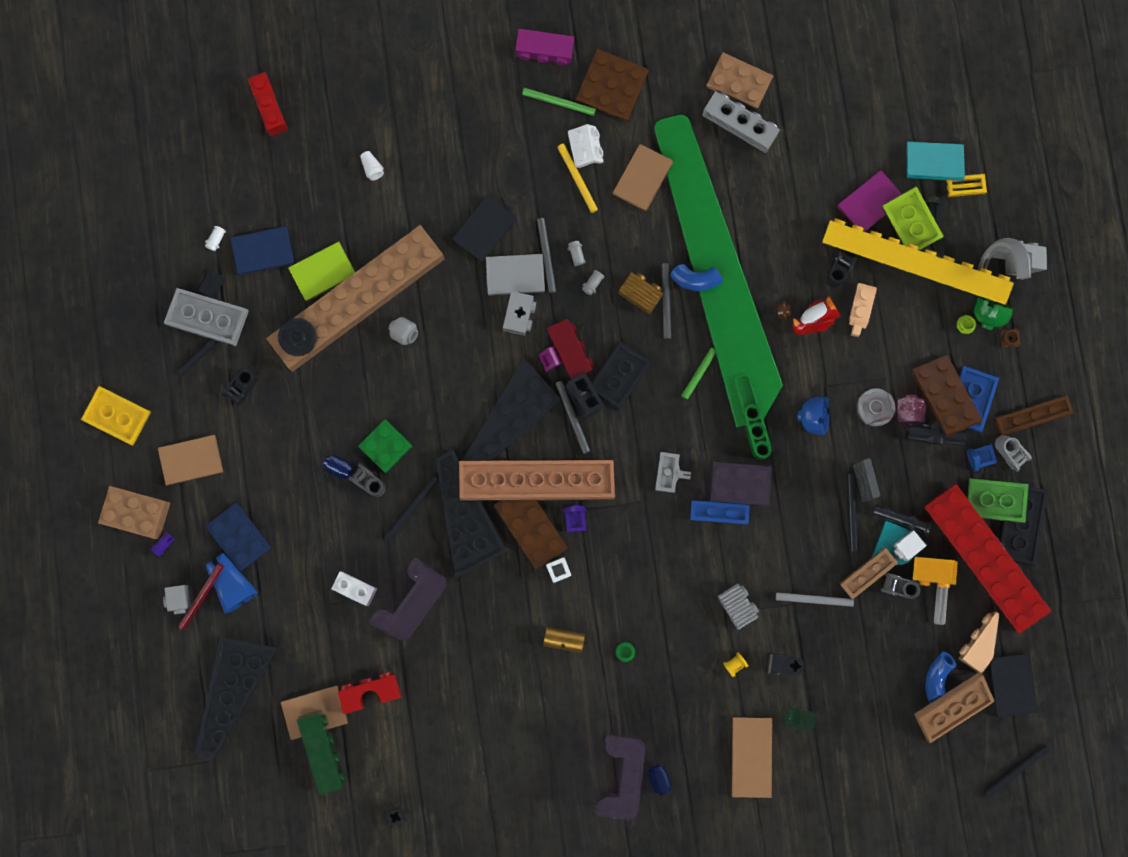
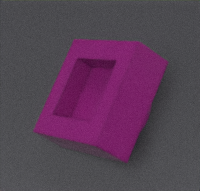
(550, 358)

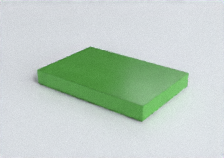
(998, 499)

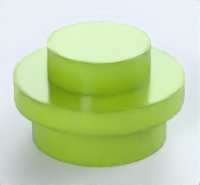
(966, 324)

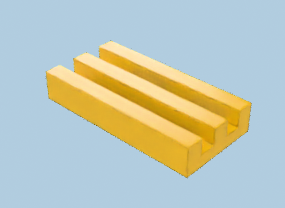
(950, 187)

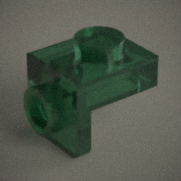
(800, 719)

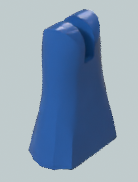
(231, 585)

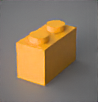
(935, 571)

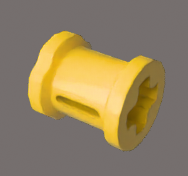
(735, 664)

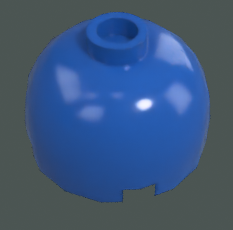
(814, 415)

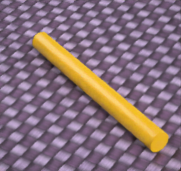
(579, 181)

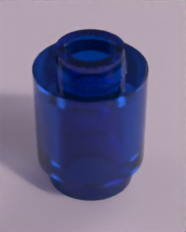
(338, 467)
(660, 779)

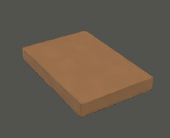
(643, 177)
(190, 460)
(324, 700)

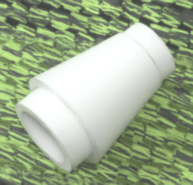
(371, 166)

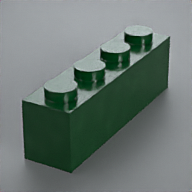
(321, 752)

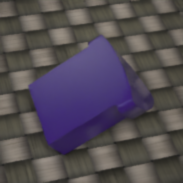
(575, 518)

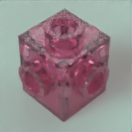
(911, 409)

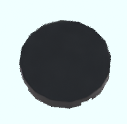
(297, 337)

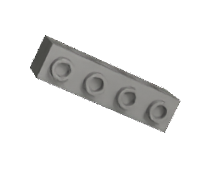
(744, 131)

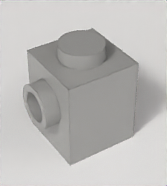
(177, 599)

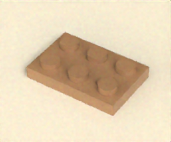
(739, 81)

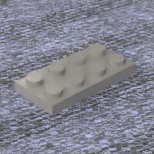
(206, 317)

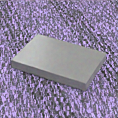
(515, 274)

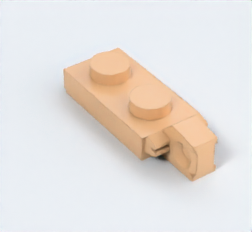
(861, 308)

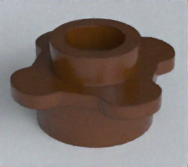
(784, 310)
(1011, 333)

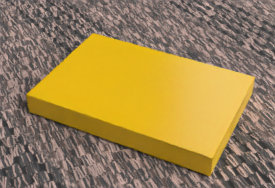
(115, 415)

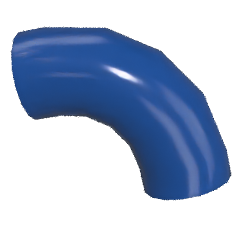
(696, 280)
(937, 676)

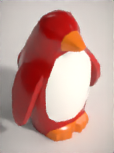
(816, 317)

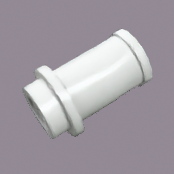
(215, 238)

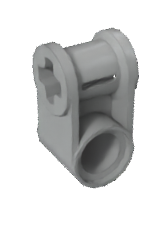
(1015, 454)

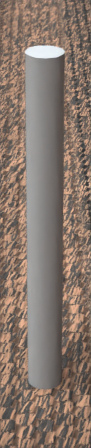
(814, 599)

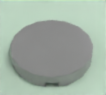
(875, 407)

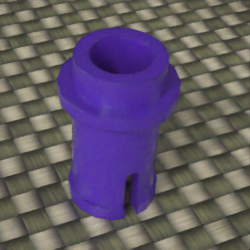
(162, 544)

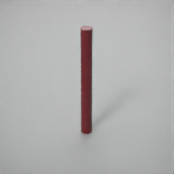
(201, 596)

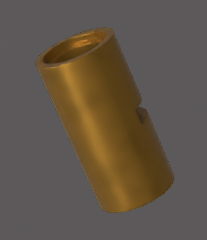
(564, 640)

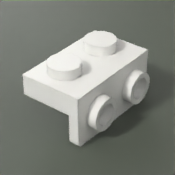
(585, 145)

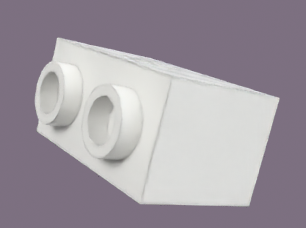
(354, 588)

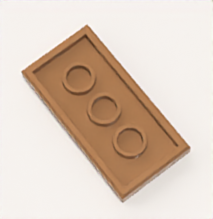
(954, 707)
(751, 757)

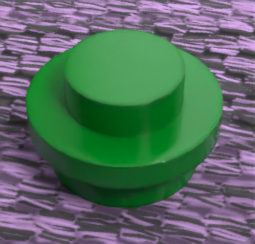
(625, 652)

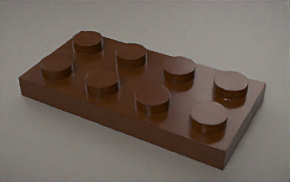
(946, 396)
(531, 530)

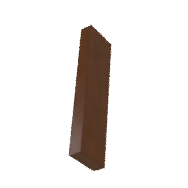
(1033, 415)

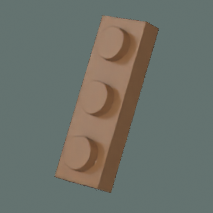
(868, 573)

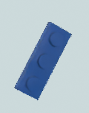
(719, 512)

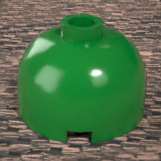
(992, 313)

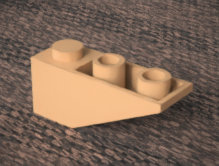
(981, 647)

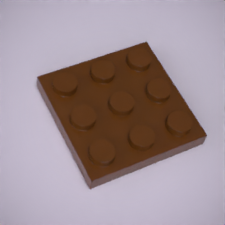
(612, 85)

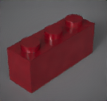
(570, 349)

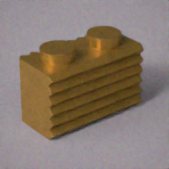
(640, 292)

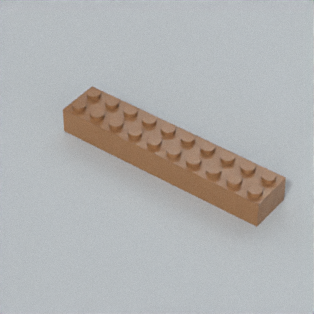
(365, 292)

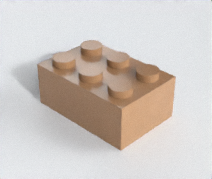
(134, 513)

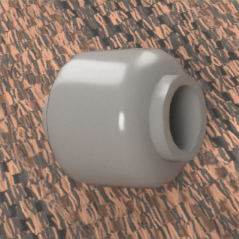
(403, 331)

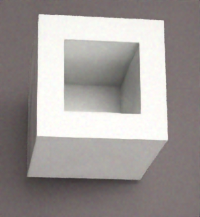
(908, 546)
(558, 570)

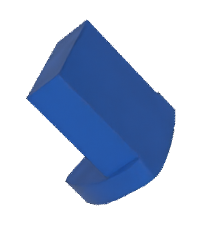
(981, 457)

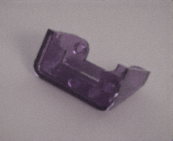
(415, 605)

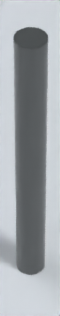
(546, 255)
(666, 301)
(572, 416)

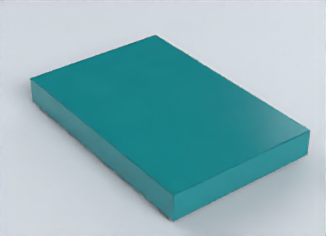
(935, 161)

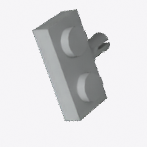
(669, 472)

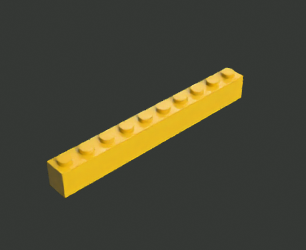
(918, 262)

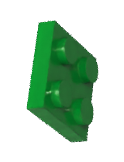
(385, 446)

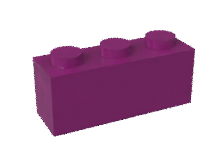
(544, 47)

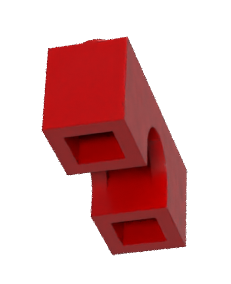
(267, 104)
(352, 697)

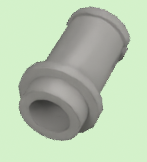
(576, 252)
(592, 283)

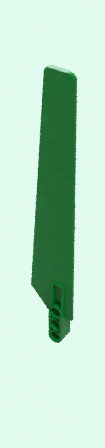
(729, 307)

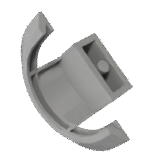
(1019, 258)

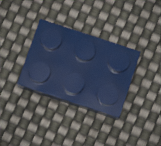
(238, 537)

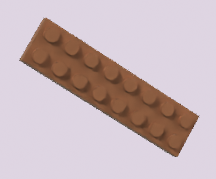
(536, 480)

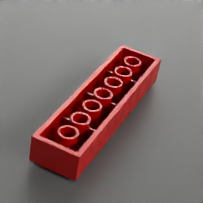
(987, 558)

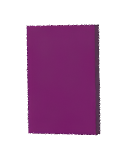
(865, 204)

